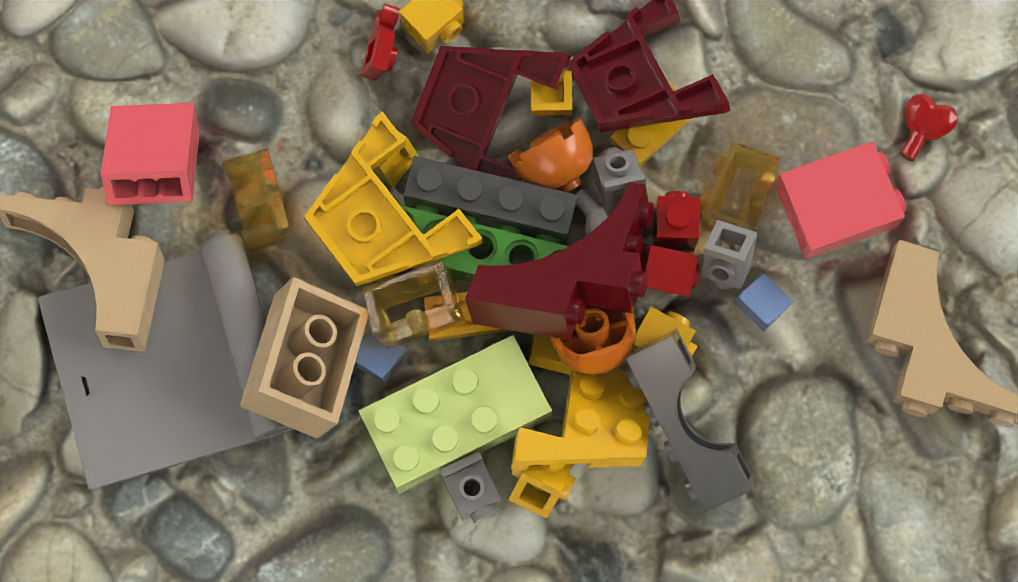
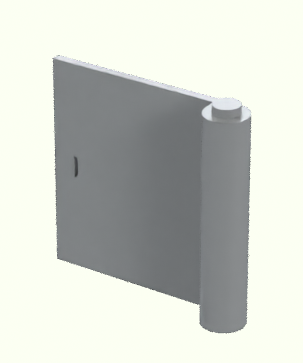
(186, 388)

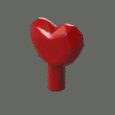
(926, 123)

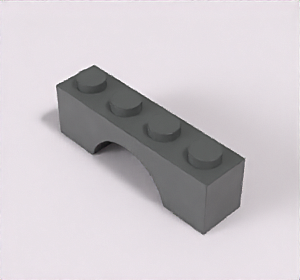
(490, 197)
(713, 469)

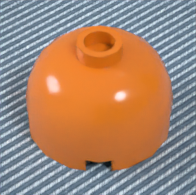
(555, 157)
(598, 342)

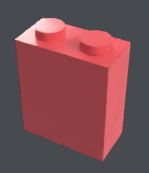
(150, 154)
(840, 199)

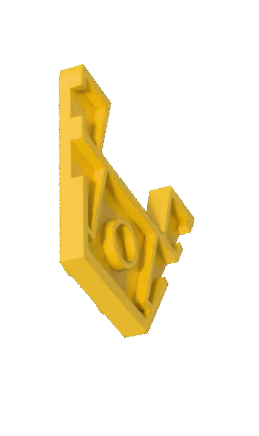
(367, 225)
(601, 422)

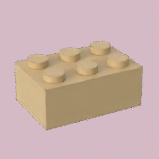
(305, 358)

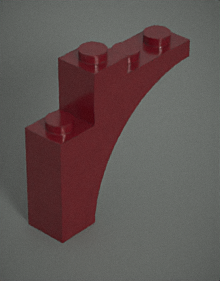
(553, 291)

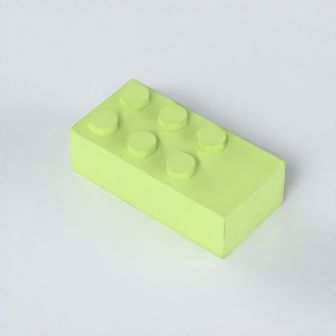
(455, 413)

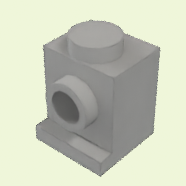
(613, 173)
(726, 266)
(466, 470)

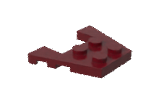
(626, 83)
(469, 95)

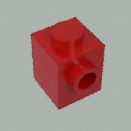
(676, 221)
(670, 269)

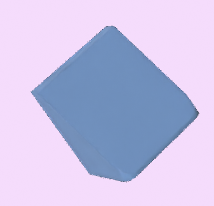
(763, 302)
(376, 358)

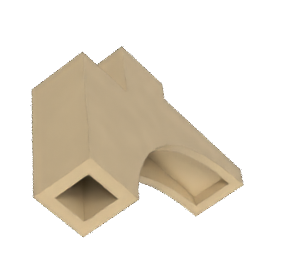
(96, 235)
(934, 366)

